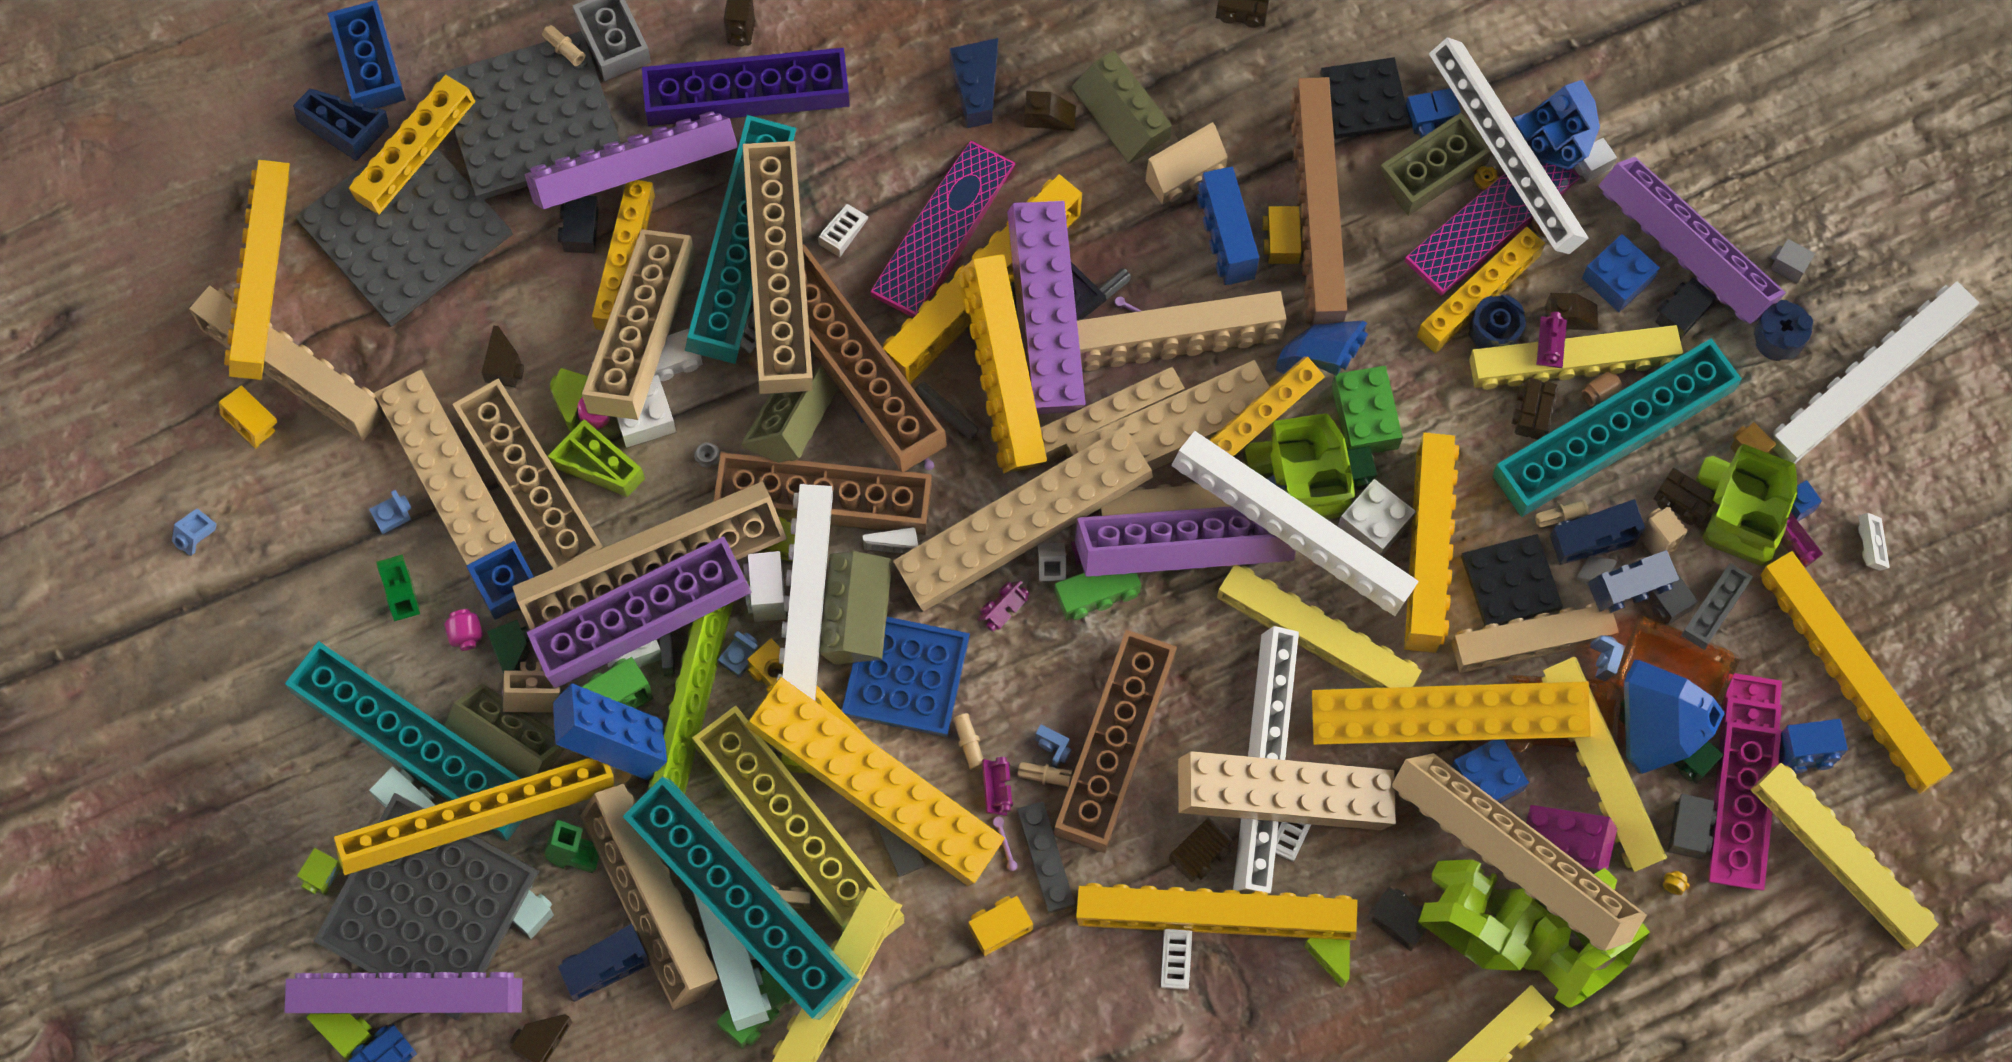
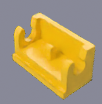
(247, 416)

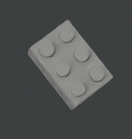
(611, 36)

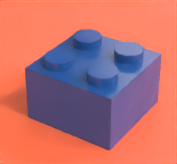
(1620, 273)
(496, 575)
(1812, 745)
(1493, 770)

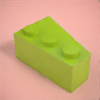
(596, 460)

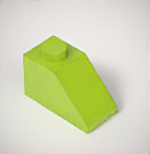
(567, 392)
(1332, 956)
(342, 1031)

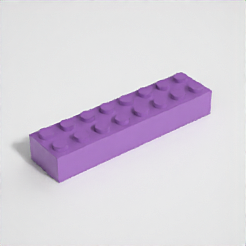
(630, 160)
(1691, 239)
(1046, 304)
(1174, 541)
(638, 612)
(404, 995)

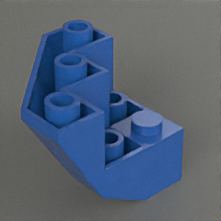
(1562, 126)
(1327, 346)
(1665, 717)

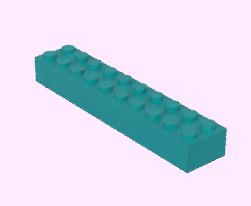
(727, 280)
(1616, 427)
(396, 728)
(741, 898)

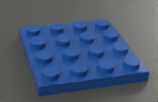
(914, 680)

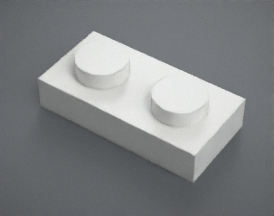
(1873, 542)

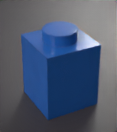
(1805, 501)

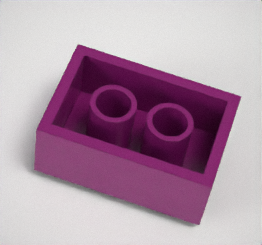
(1580, 835)

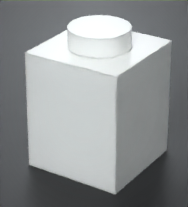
(1599, 161)

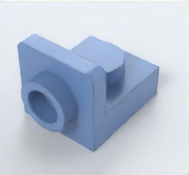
(391, 512)
(192, 530)
(738, 652)
(1610, 656)
(1050, 741)

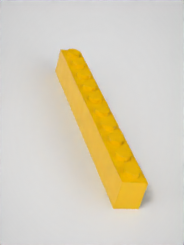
(259, 270)
(1855, 672)
(471, 814)
(1217, 912)

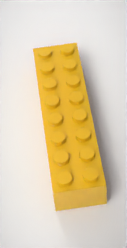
(1002, 364)
(1430, 542)

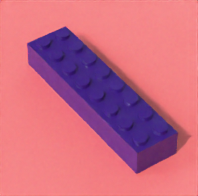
(746, 86)

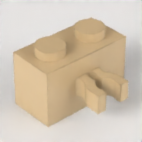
(528, 690)

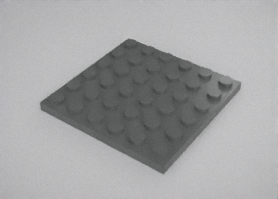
(529, 114)
(414, 245)
(428, 908)

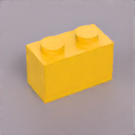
(1283, 235)
(1000, 924)

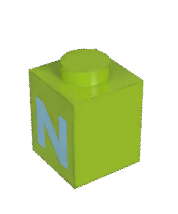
(319, 872)

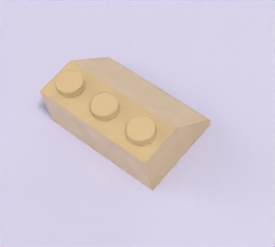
(1183, 164)

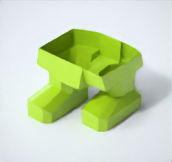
(1310, 460)
(1753, 500)
(1462, 920)
(1574, 971)

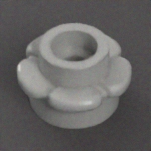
(707, 448)

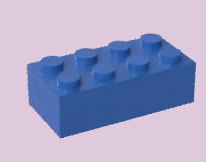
(366, 55)
(1228, 226)
(609, 731)

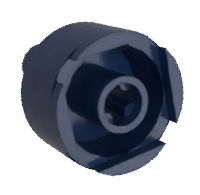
(1493, 311)
(1783, 331)

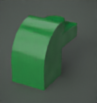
(398, 587)
(568, 848)

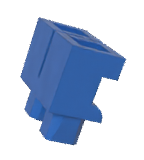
(1431, 111)

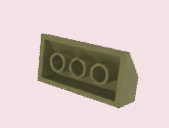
(1122, 107)
(1435, 163)
(790, 420)
(855, 607)
(509, 738)

